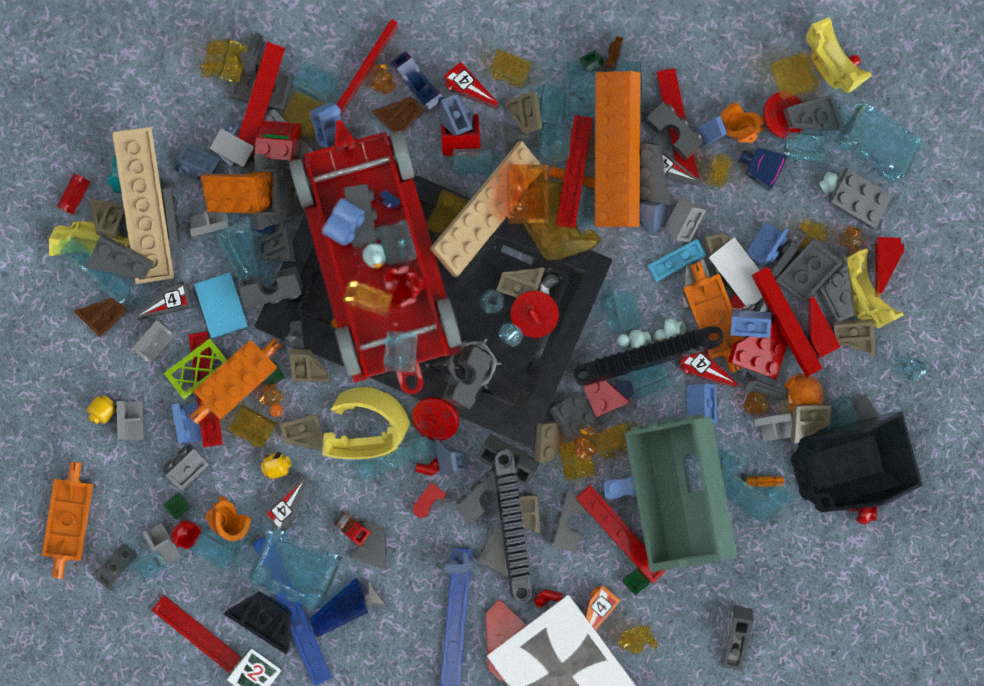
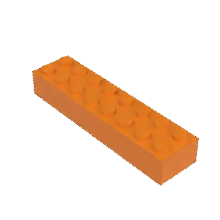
(617, 149)

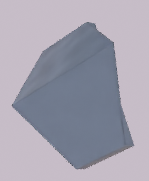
(455, 115)
(653, 215)
(449, 459)

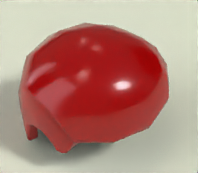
(185, 534)

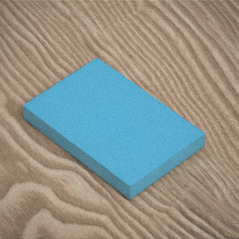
(221, 305)

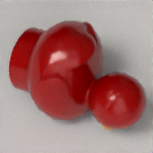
(866, 515)

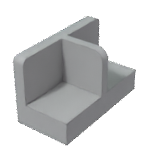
(231, 147)
(684, 220)
(208, 224)
(130, 420)
(775, 426)
(160, 540)

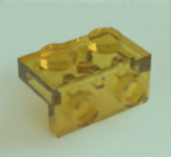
(252, 426)
(573, 465)

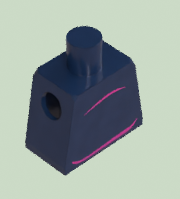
(763, 166)

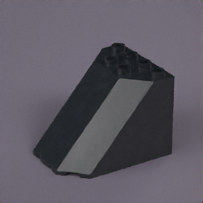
(857, 464)

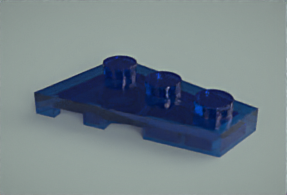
(341, 609)

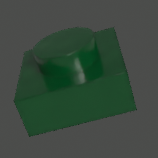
(591, 61)
(276, 376)
(177, 506)
(636, 581)

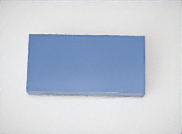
(711, 131)

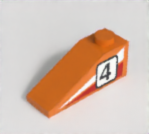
(600, 605)

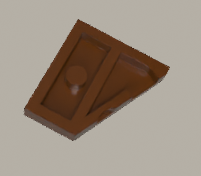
(614, 50)
(400, 114)
(102, 315)

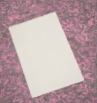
(737, 270)

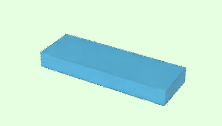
(676, 260)

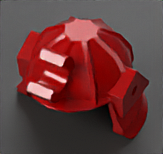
(403, 285)

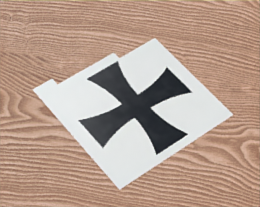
(558, 651)

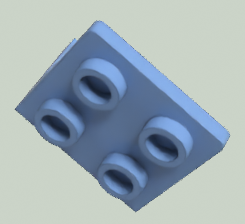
(765, 245)
(186, 429)

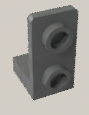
(115, 566)

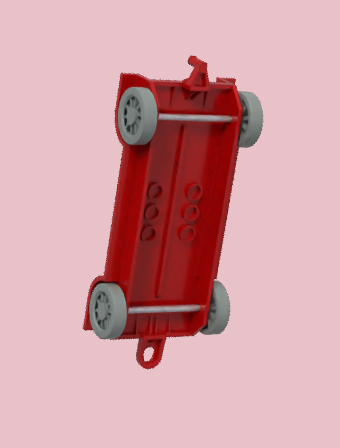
(361, 334)

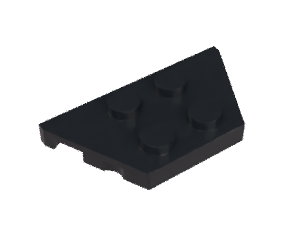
(264, 619)

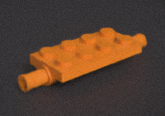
(712, 308)
(235, 380)
(67, 520)

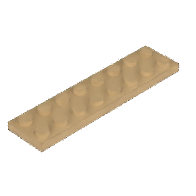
(143, 200)
(479, 216)

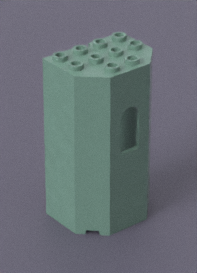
(678, 524)

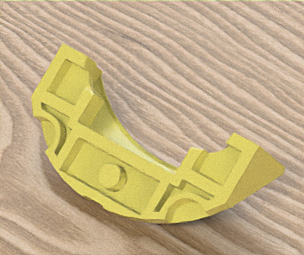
(831, 60)
(81, 230)
(865, 302)
(375, 400)
(362, 447)

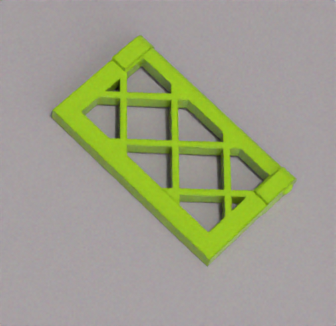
(181, 365)

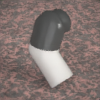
(549, 281)

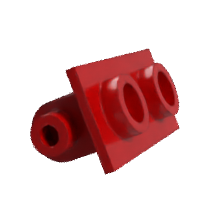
(73, 194)

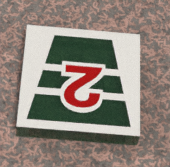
(253, 670)

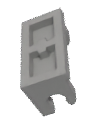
(153, 342)

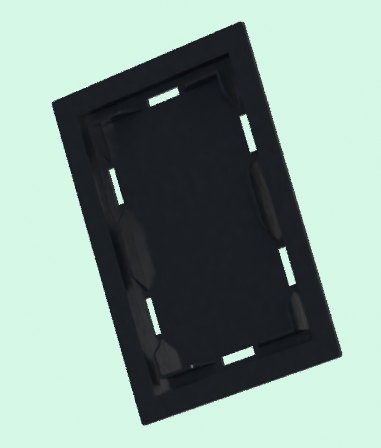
(522, 383)

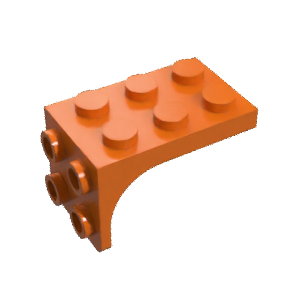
(237, 192)

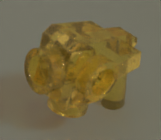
(634, 639)

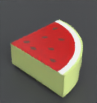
(736, 303)

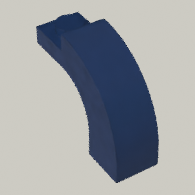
(416, 81)

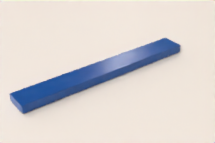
(455, 623)
(303, 636)

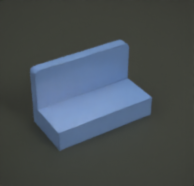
(751, 323)
(702, 400)

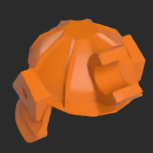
(741, 125)
(803, 390)
(226, 522)

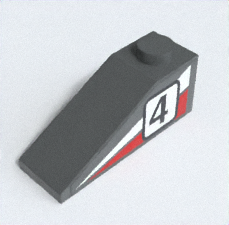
(678, 173)
(169, 301)
(286, 507)
(737, 637)

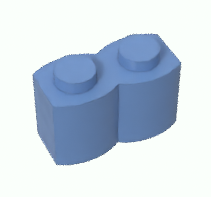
(324, 121)
(343, 222)
(617, 488)

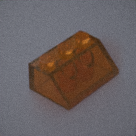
(527, 194)

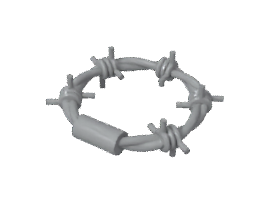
(480, 345)

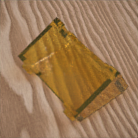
(557, 241)

